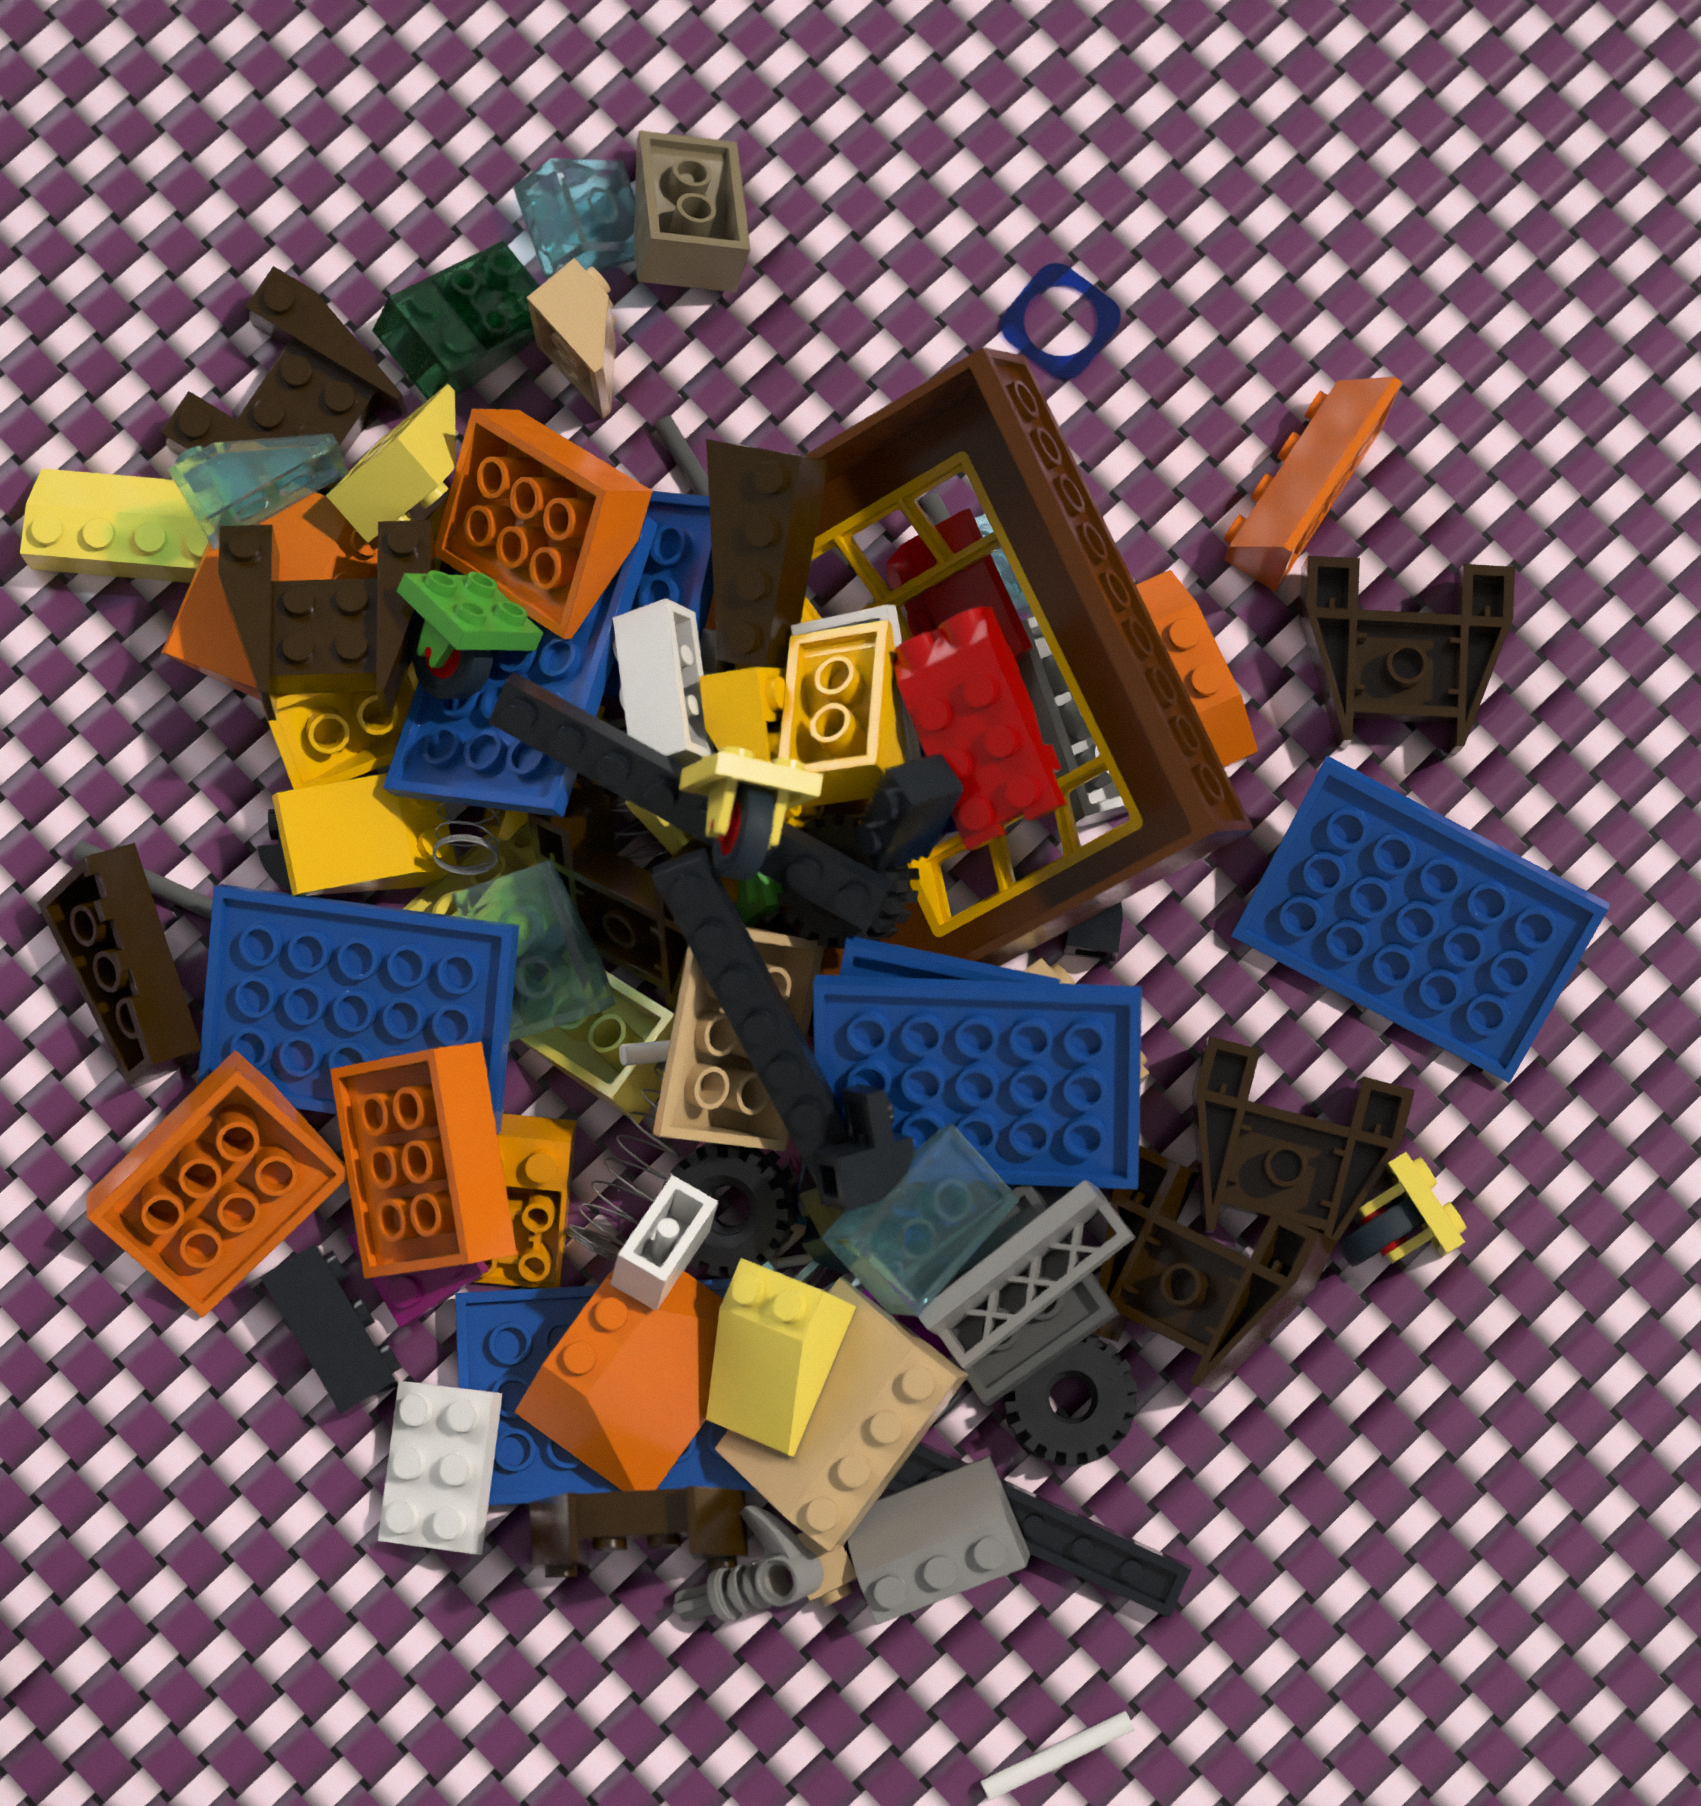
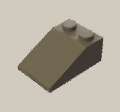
(689, 212)

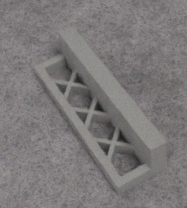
(1015, 1257)

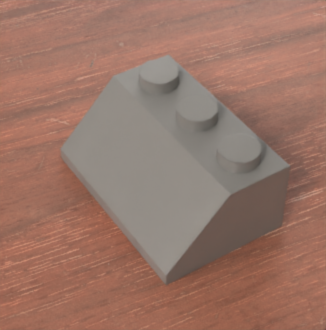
(936, 1541)

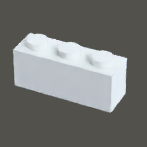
(660, 680)

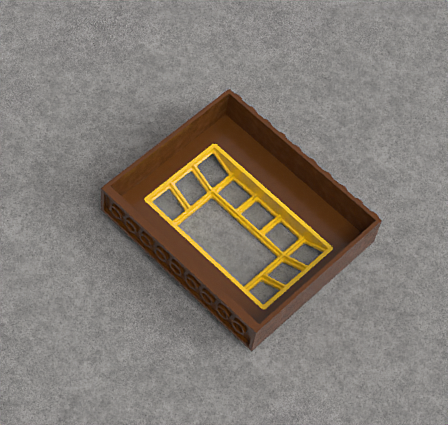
(999, 430)

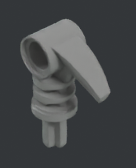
(760, 1582)

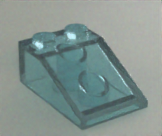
(253, 478)
(556, 961)
(924, 1226)

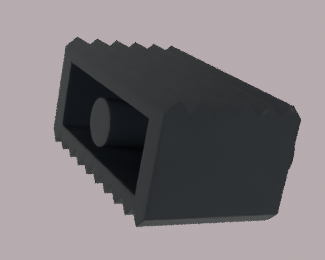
(908, 811)

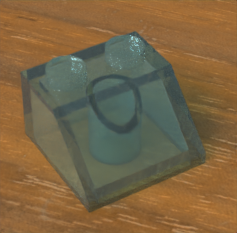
(579, 213)

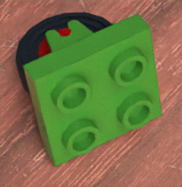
(460, 629)

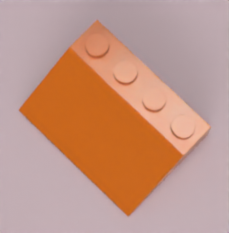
(1310, 478)
(538, 517)
(312, 545)
(423, 1160)
(216, 1185)

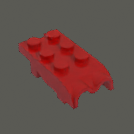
(978, 715)

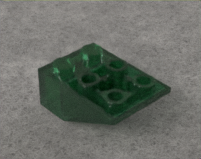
(460, 321)

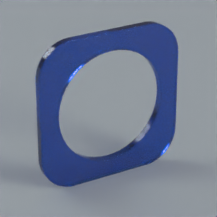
(1060, 276)

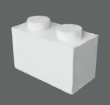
(664, 1243)

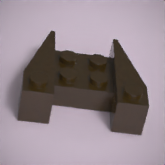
(314, 388)
(329, 630)
(1403, 661)
(613, 893)
(1283, 1160)
(1196, 1286)
(662, 1516)

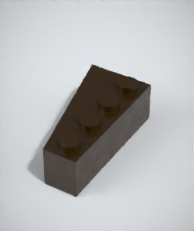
(762, 547)
(122, 962)

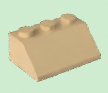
(577, 330)

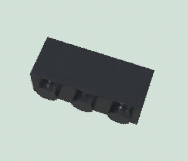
(332, 1329)

